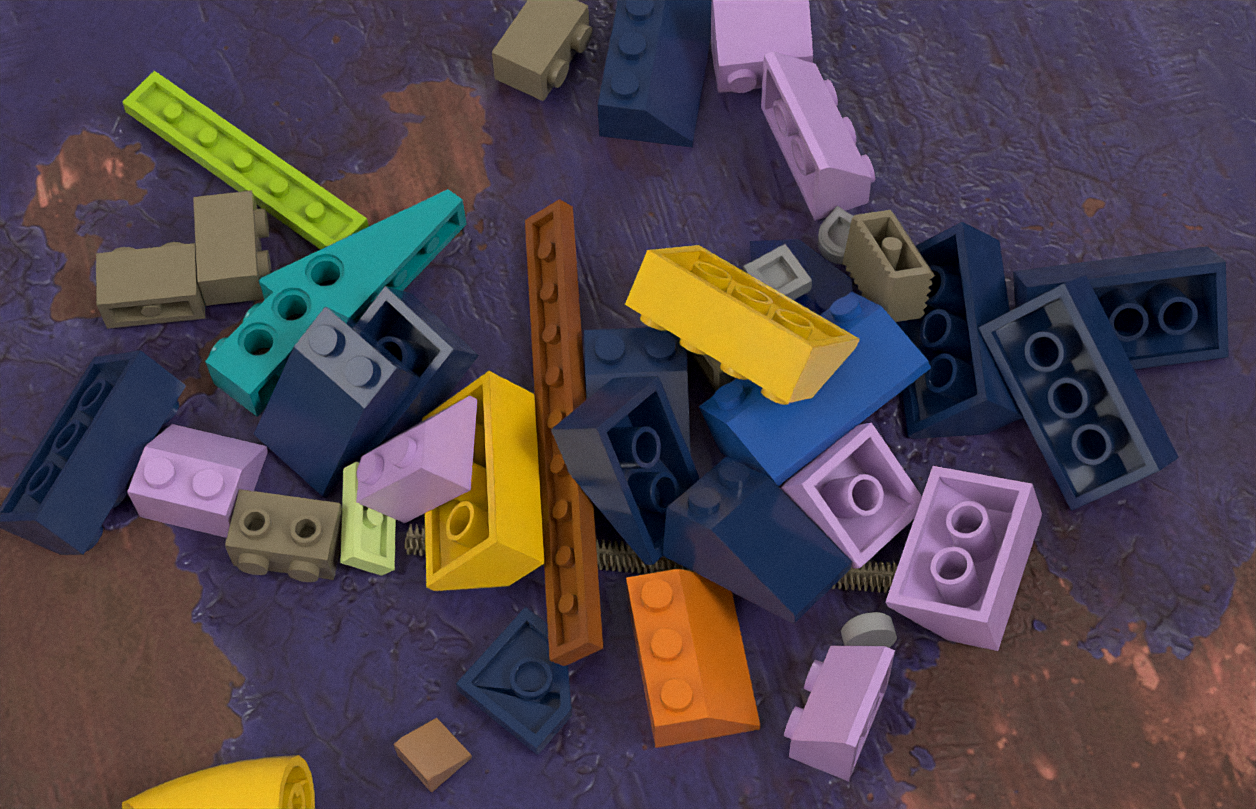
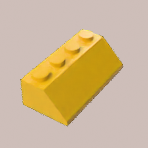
(739, 322)
(496, 527)

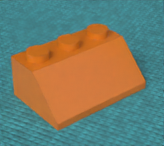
(690, 657)

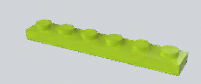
(242, 162)

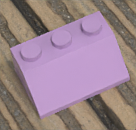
(814, 135)
(966, 556)

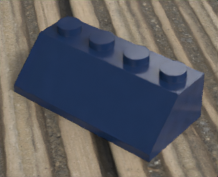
(655, 71)
(1159, 303)
(964, 386)
(1078, 393)
(90, 453)

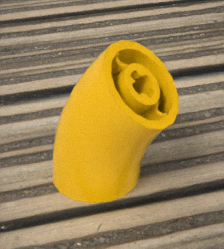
(244, 784)

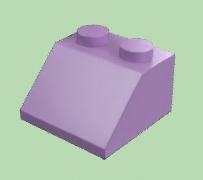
(748, 30)
(421, 465)
(194, 478)
(856, 493)
(840, 708)

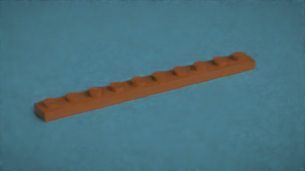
(559, 390)

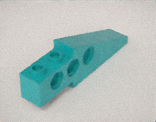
(361, 264)

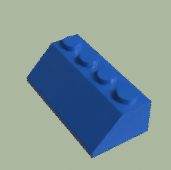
(787, 437)

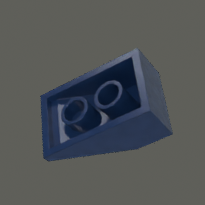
(423, 346)
(640, 354)
(332, 399)
(629, 458)
(752, 541)

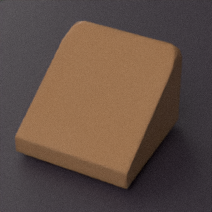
(432, 753)

